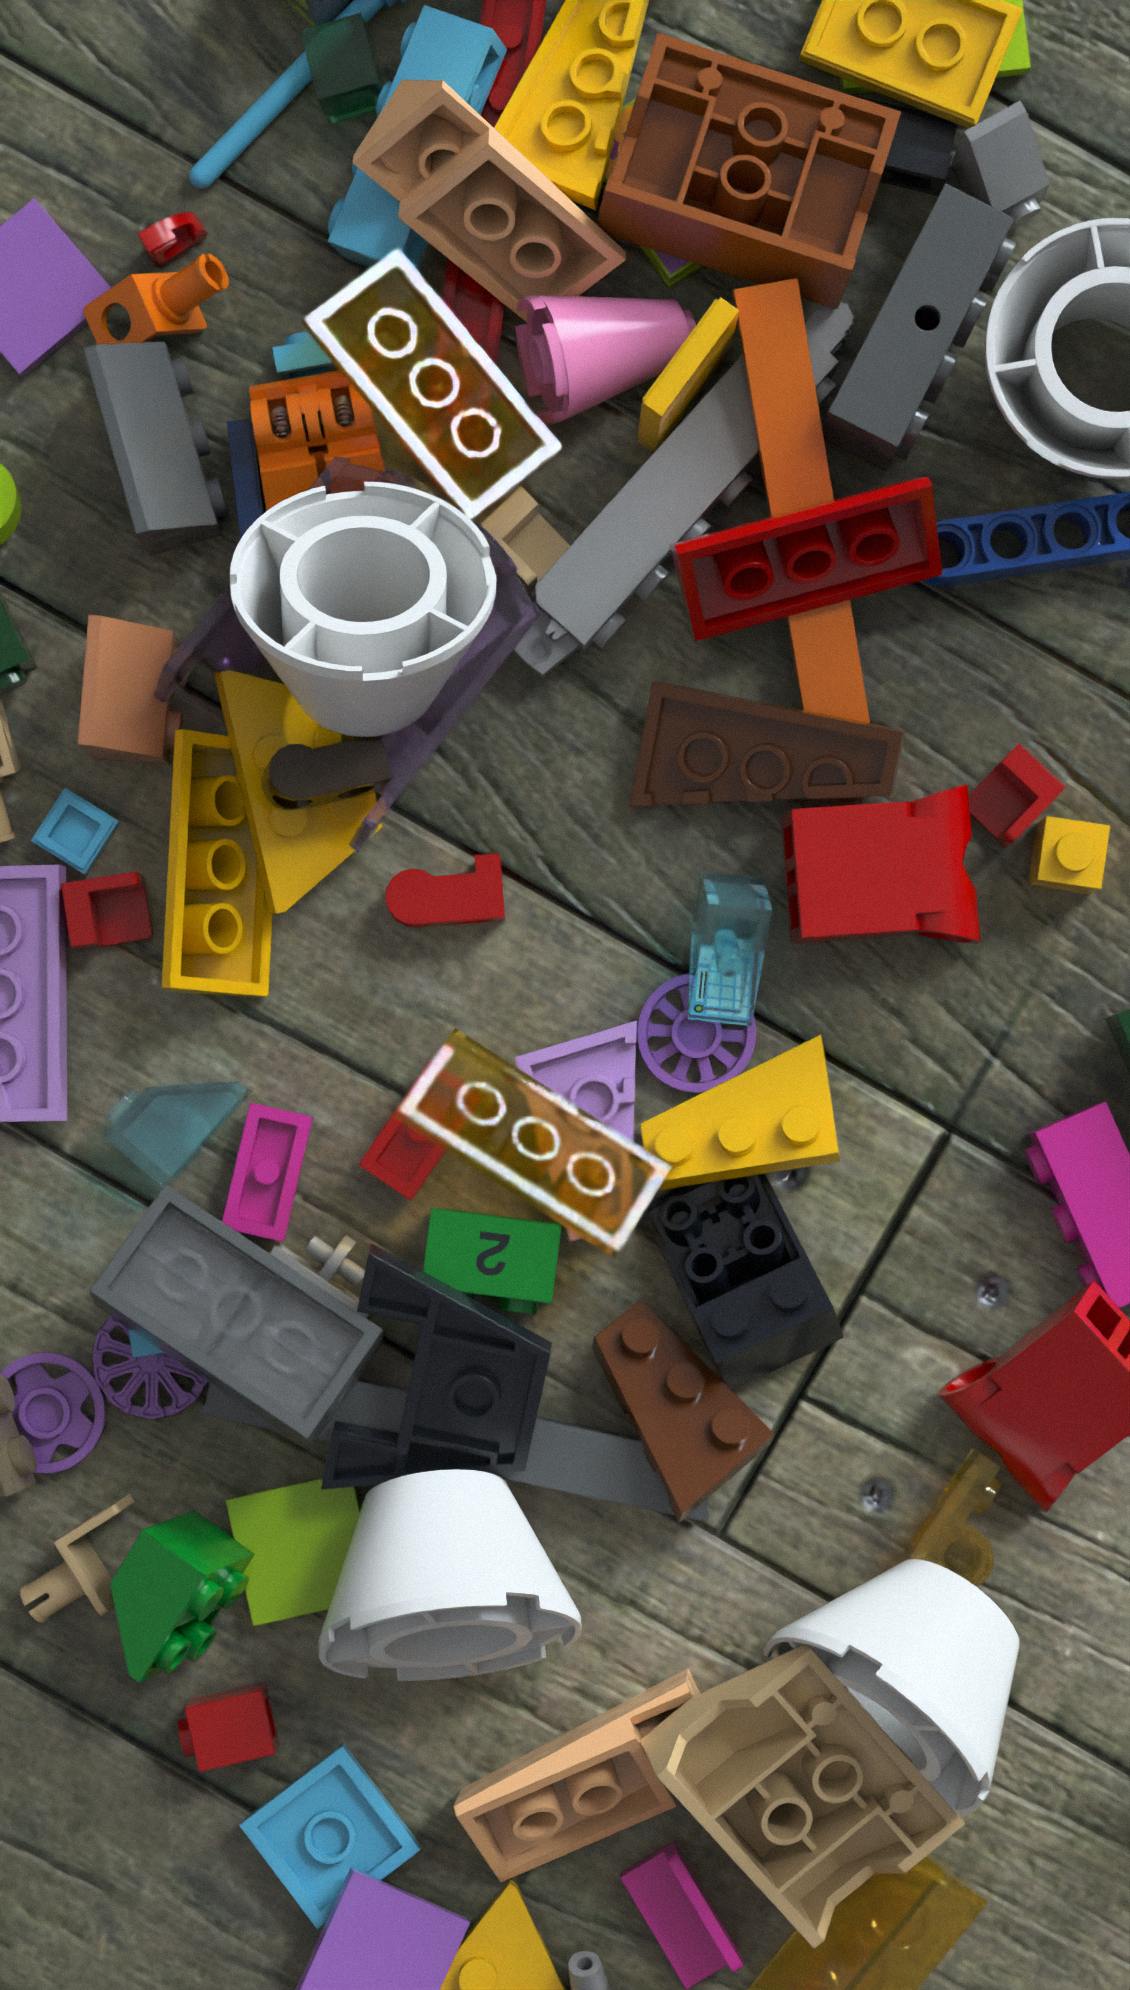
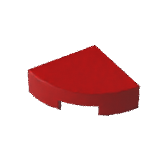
(171, 237)

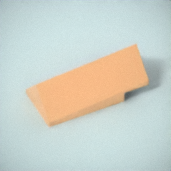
(481, 198)
(573, 1786)

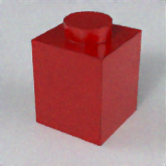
(229, 1727)

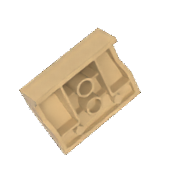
(799, 1786)

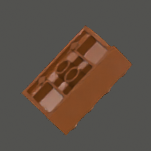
(747, 170)

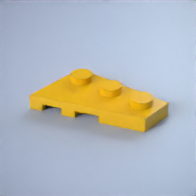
(751, 1124)

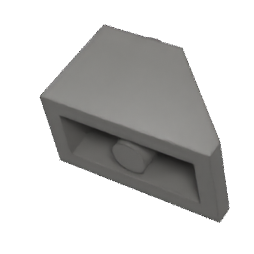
(1003, 164)

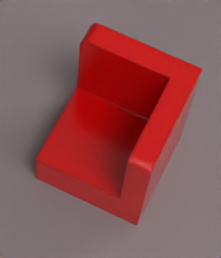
(1013, 796)
(107, 911)

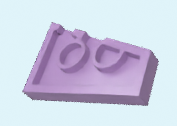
(592, 1074)

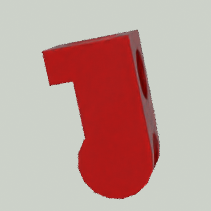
(446, 900)

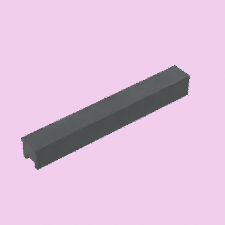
(559, 1458)

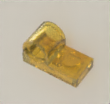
(969, 1489)

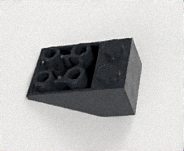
(742, 1276)

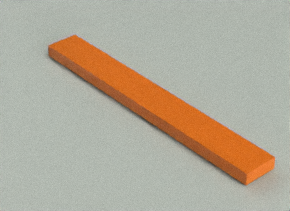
(795, 478)

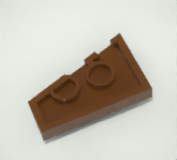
(683, 1412)

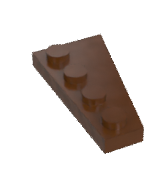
(741, 749)

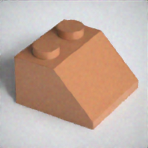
(118, 700)

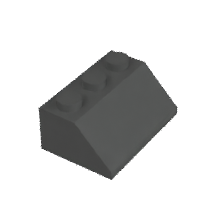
(156, 444)

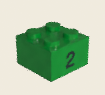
(494, 1256)

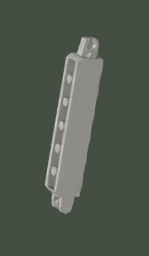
(660, 505)

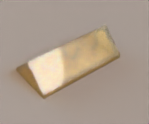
(432, 385)
(533, 1142)
(881, 1934)

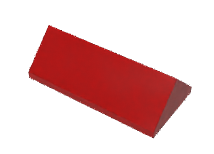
(809, 558)

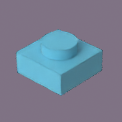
(301, 357)

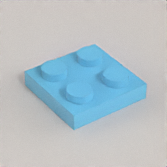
(323, 1827)

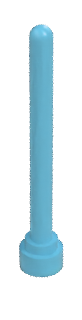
(268, 107)

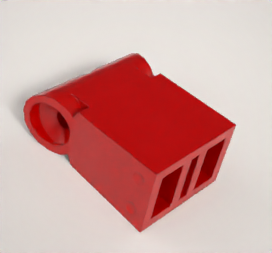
(881, 870)
(1053, 1395)

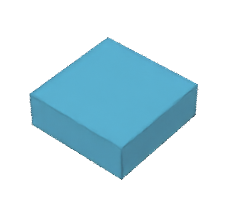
(75, 831)

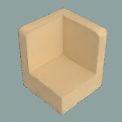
(525, 537)

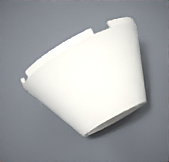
(1057, 282)
(363, 600)
(444, 1583)
(926, 1664)

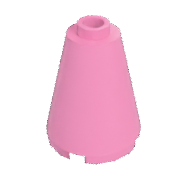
(595, 347)

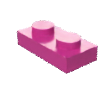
(267, 1172)

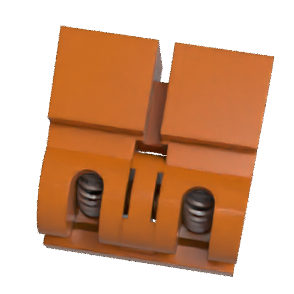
(304, 426)

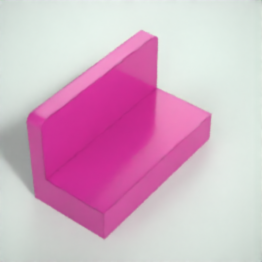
(681, 1915)

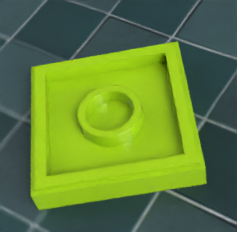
(297, 1546)

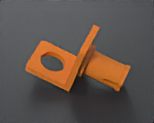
(159, 301)

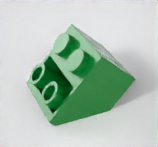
(174, 1591)

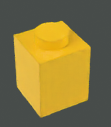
(1069, 855)

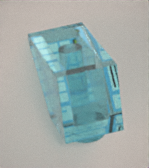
(727, 948)
(171, 1124)

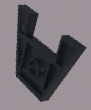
(468, 1390)

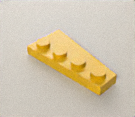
(574, 94)

